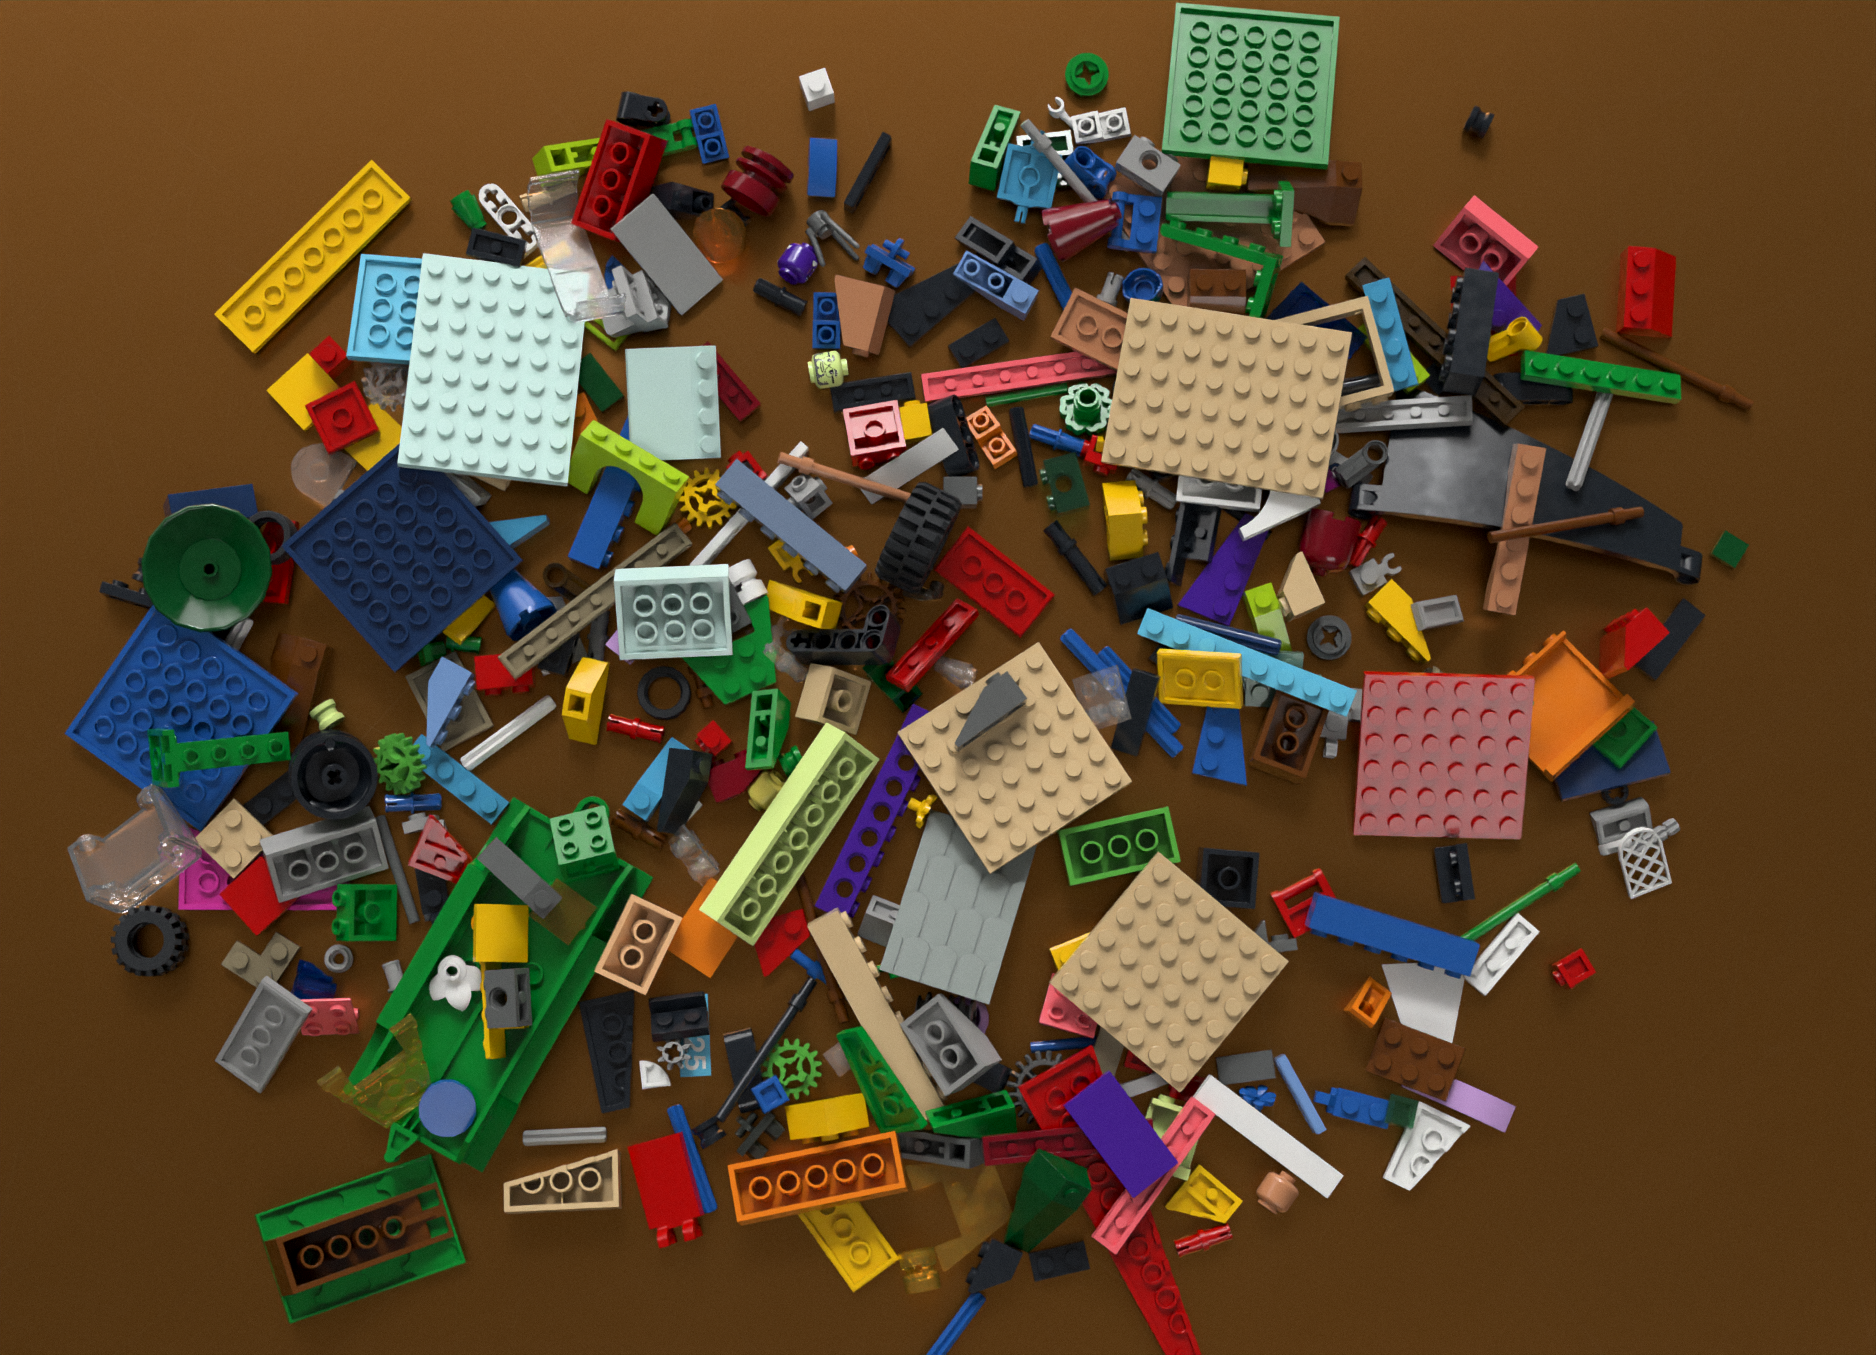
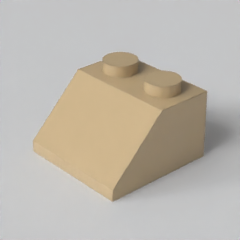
(1298, 590)
(833, 698)

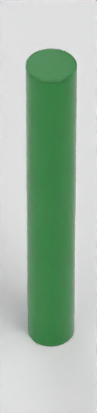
(1026, 394)

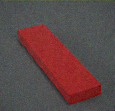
(932, 645)

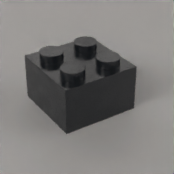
(1229, 876)

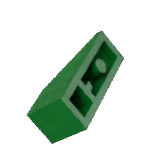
(991, 150)
(766, 728)
(975, 1117)

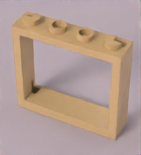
(1346, 309)

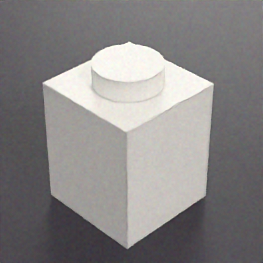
(816, 89)

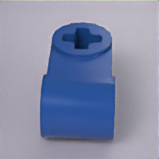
(1091, 170)

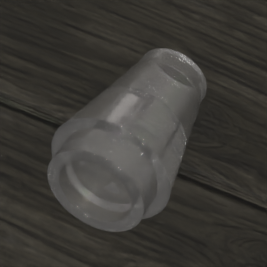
(956, 671)

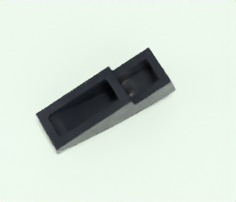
(998, 250)

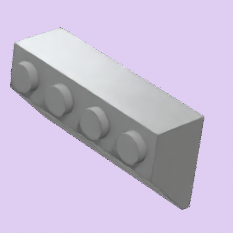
(324, 854)

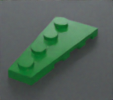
(882, 1090)

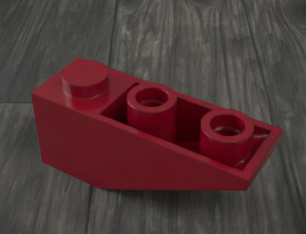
(731, 778)

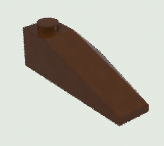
(1322, 193)

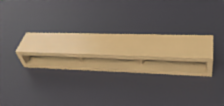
(873, 1006)

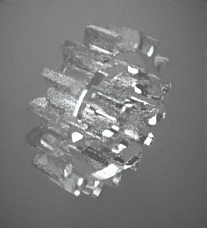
(386, 391)

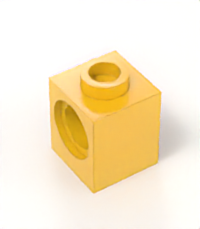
(1226, 174)
(915, 421)

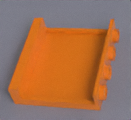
(1570, 705)

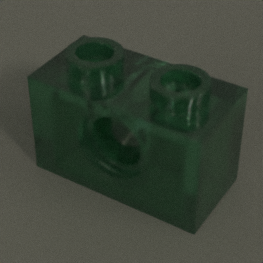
(1065, 468)

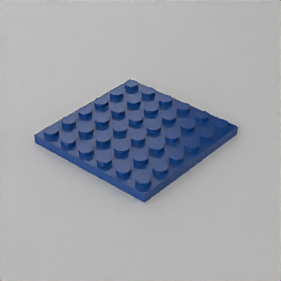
(183, 684)

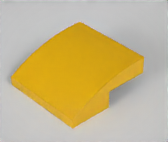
(500, 933)

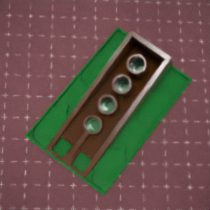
(359, 1238)

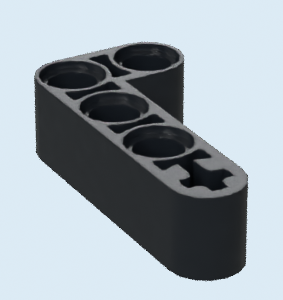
(865, 646)

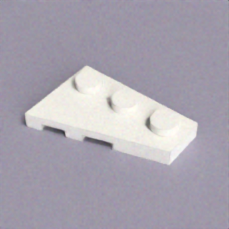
(1423, 1145)

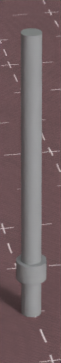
(1043, 144)

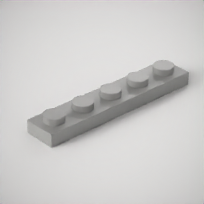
(1407, 414)

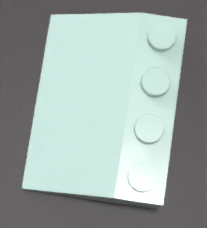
(674, 401)
(673, 611)

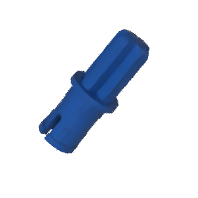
(1057, 439)
(413, 802)

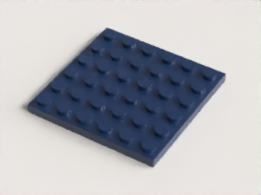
(401, 556)

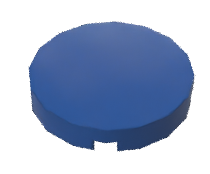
(447, 1108)

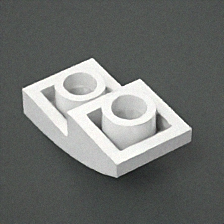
(1101, 127)

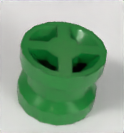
(790, 760)

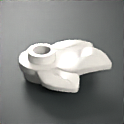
(455, 987)

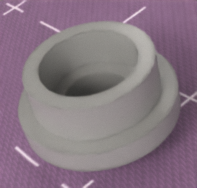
(330, 958)

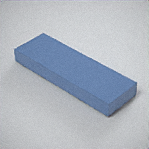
(1299, 1094)

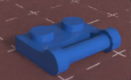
(1143, 224)

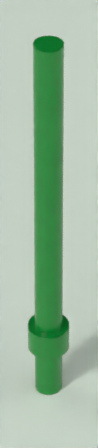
(1552, 883)

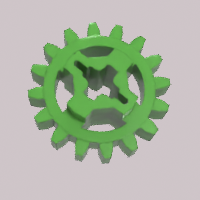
(399, 763)
(803, 1076)

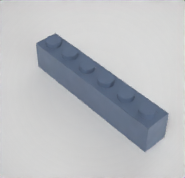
(790, 526)

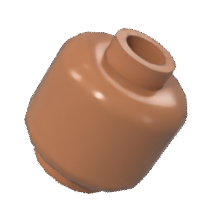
(1277, 1192)

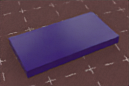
(1120, 1134)

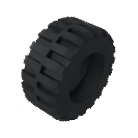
(918, 537)

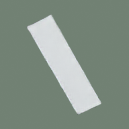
(912, 462)

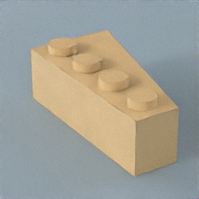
(571, 1187)

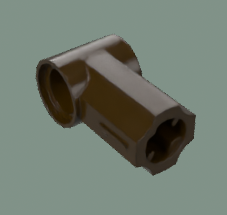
(570, 586)

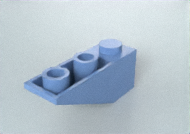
(996, 285)
(445, 692)

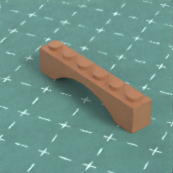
(1519, 510)

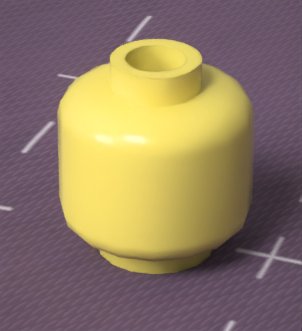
(765, 789)

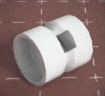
(744, 581)

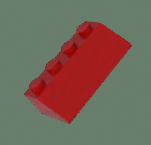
(617, 177)
(1628, 641)

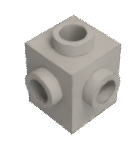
(808, 495)

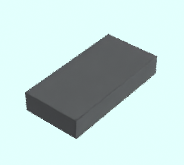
(1245, 1067)

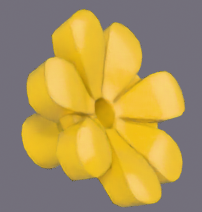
(921, 808)

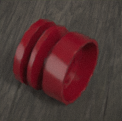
(760, 175)

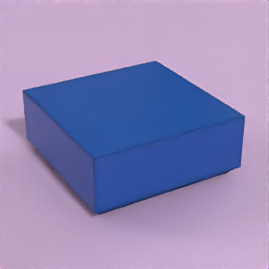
(769, 1094)

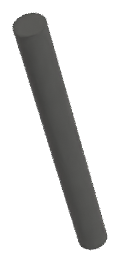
(397, 870)

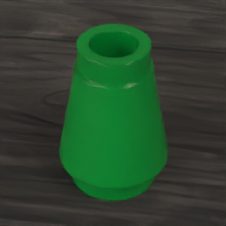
(468, 210)

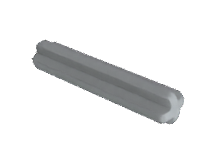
(564, 1136)

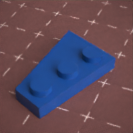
(1221, 747)

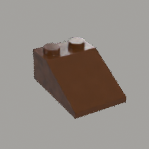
(1217, 290)
(1288, 737)

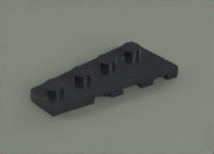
(926, 305)

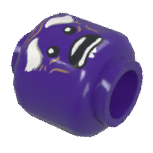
(797, 263)

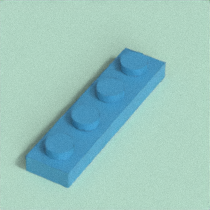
(1391, 333)
(461, 782)

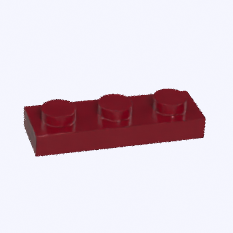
(733, 391)

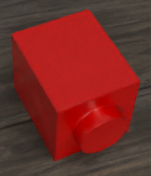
(331, 357)

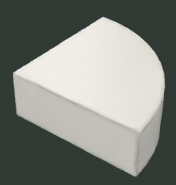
(1612, 847)
(653, 1075)

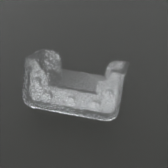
(135, 856)

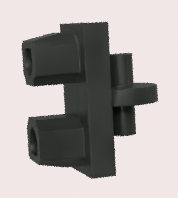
(751, 1146)

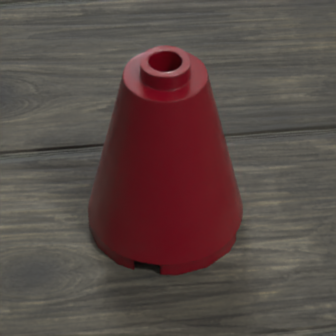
(1079, 225)

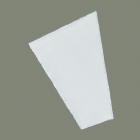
(1425, 998)

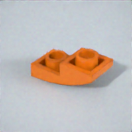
(990, 437)

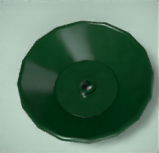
(178, 560)

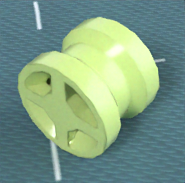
(327, 715)

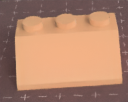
(638, 944)

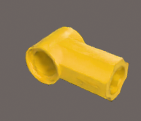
(1518, 337)

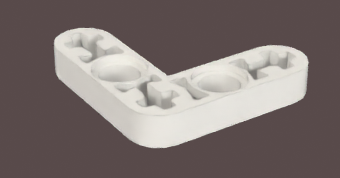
(490, 207)

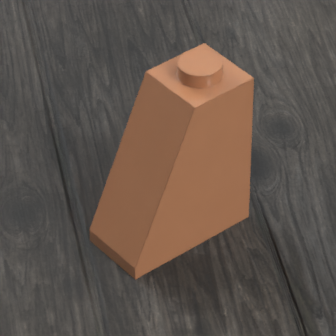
(863, 314)

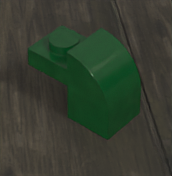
(896, 695)

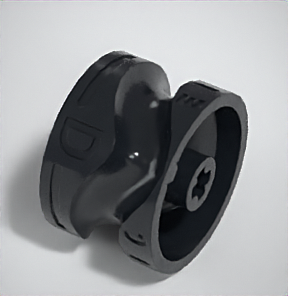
(354, 777)

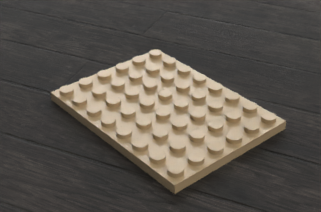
(1226, 398)

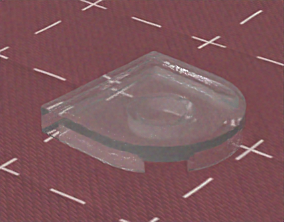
(320, 474)

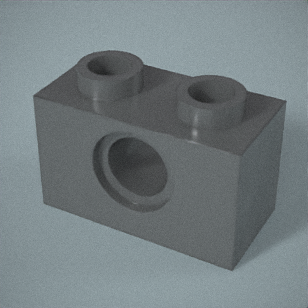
(516, 986)

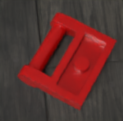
(1296, 915)

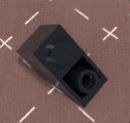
(682, 200)
(995, 1267)

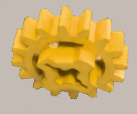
(705, 509)

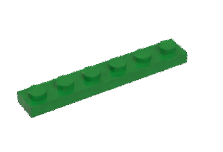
(1600, 377)

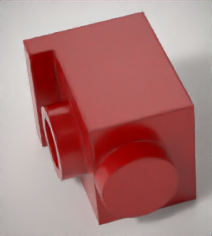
(713, 740)

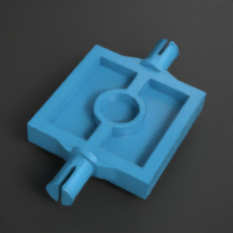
(1027, 179)

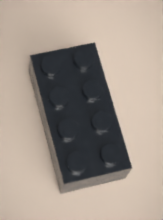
(1468, 331)

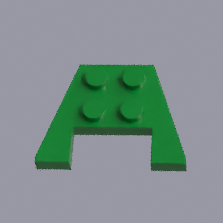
(748, 668)

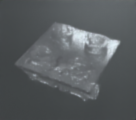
(1103, 697)
(687, 848)

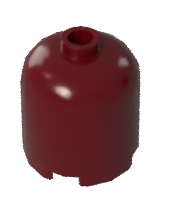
(1328, 541)

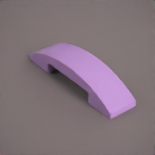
(1476, 1105)

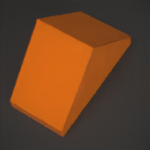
(1368, 1003)

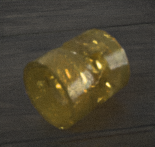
(920, 1280)

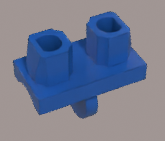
(899, 269)

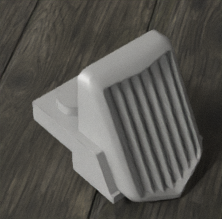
(644, 306)

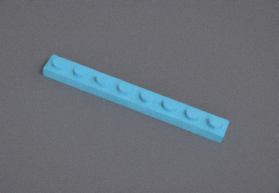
(1255, 665)

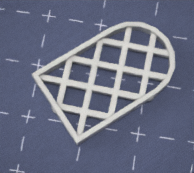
(1627, 877)

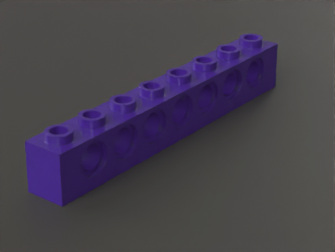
(866, 822)

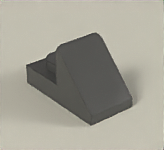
(1279, 942)

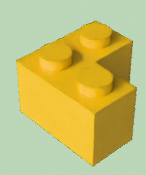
(1124, 519)
(827, 1118)

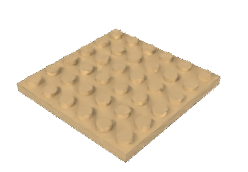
(1023, 773)
(1168, 971)

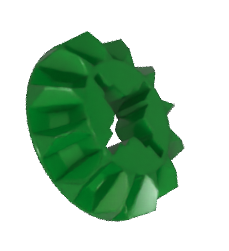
(1093, 64)

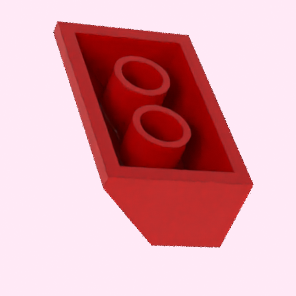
(1646, 292)

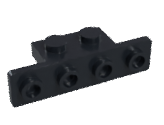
(1193, 538)

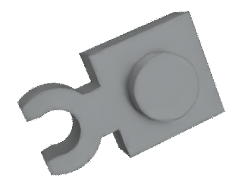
(1371, 575)

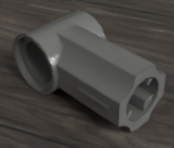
(1360, 464)

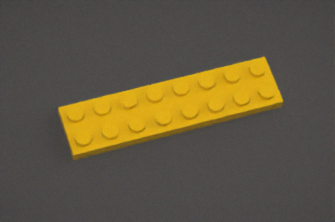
(313, 256)

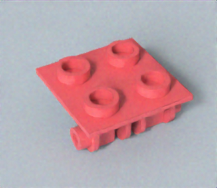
(1065, 1015)
(331, 1017)

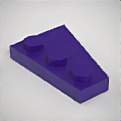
(1507, 306)

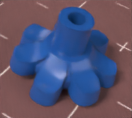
(1257, 1098)

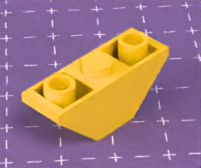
(585, 700)

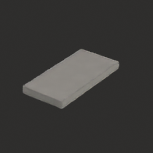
(666, 254)
(263, 1034)

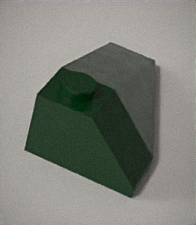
(1046, 1198)

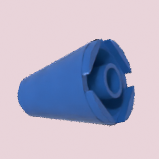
(520, 605)

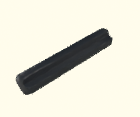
(1023, 447)

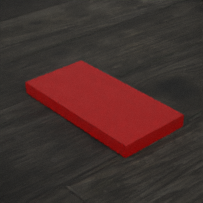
(994, 582)

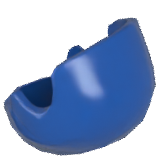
(1143, 285)

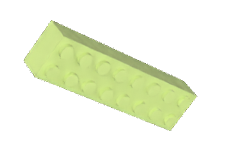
(789, 834)

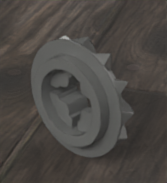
(1329, 624)

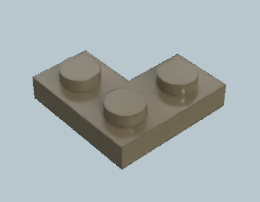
(271, 963)

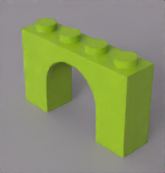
(659, 481)

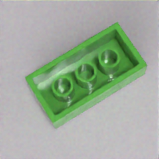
(1117, 845)

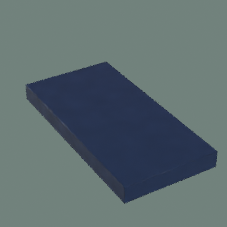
(1596, 774)

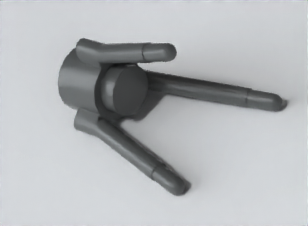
(823, 226)

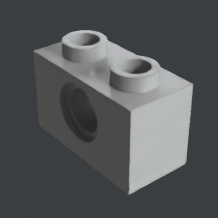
(1153, 180)

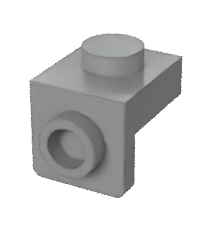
(417, 822)

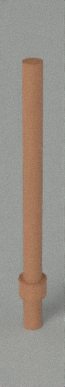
(806, 466)

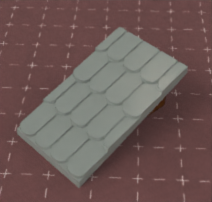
(955, 914)

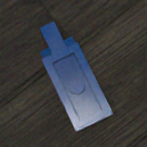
(1354, 1106)

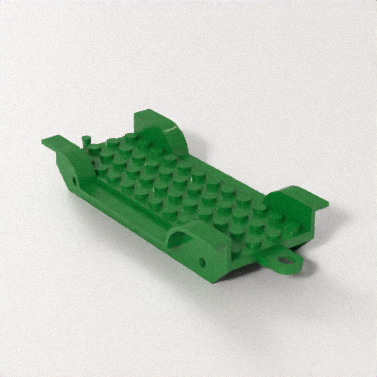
(558, 979)

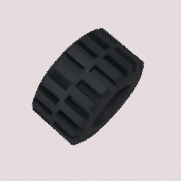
(127, 934)

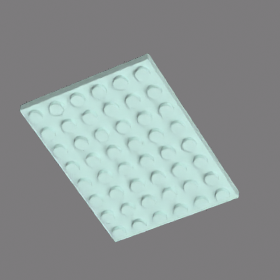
(490, 373)

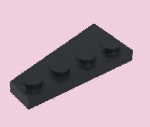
(609, 1038)

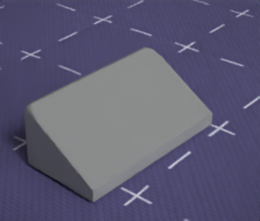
(1619, 819)

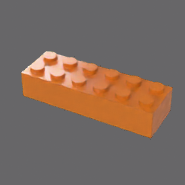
(817, 1178)

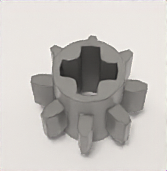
(677, 1060)

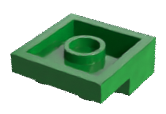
(365, 912)

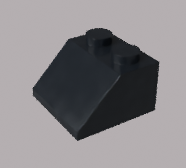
(1138, 586)

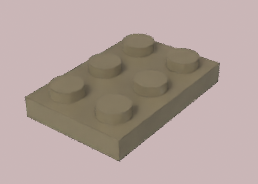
(473, 715)

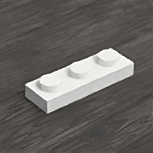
(1501, 954)

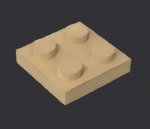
(233, 838)

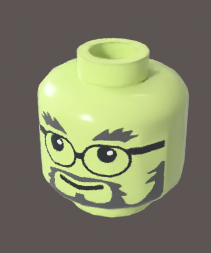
(827, 369)

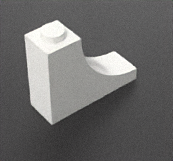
(1277, 510)

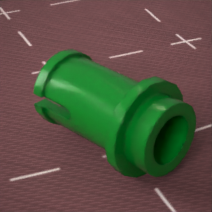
(471, 644)

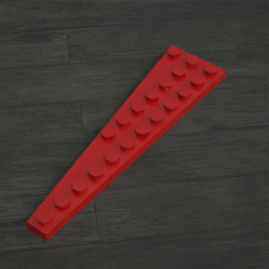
(1142, 1256)

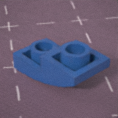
(709, 133)
(822, 167)
(826, 321)

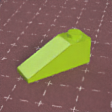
(565, 157)
(1266, 614)

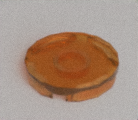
(719, 235)

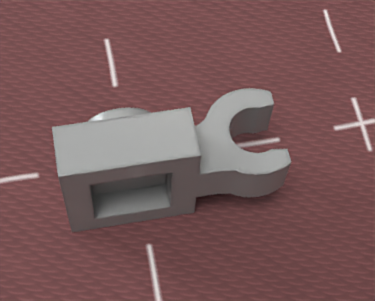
(1333, 730)

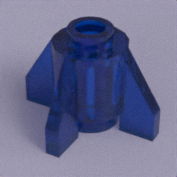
(312, 982)

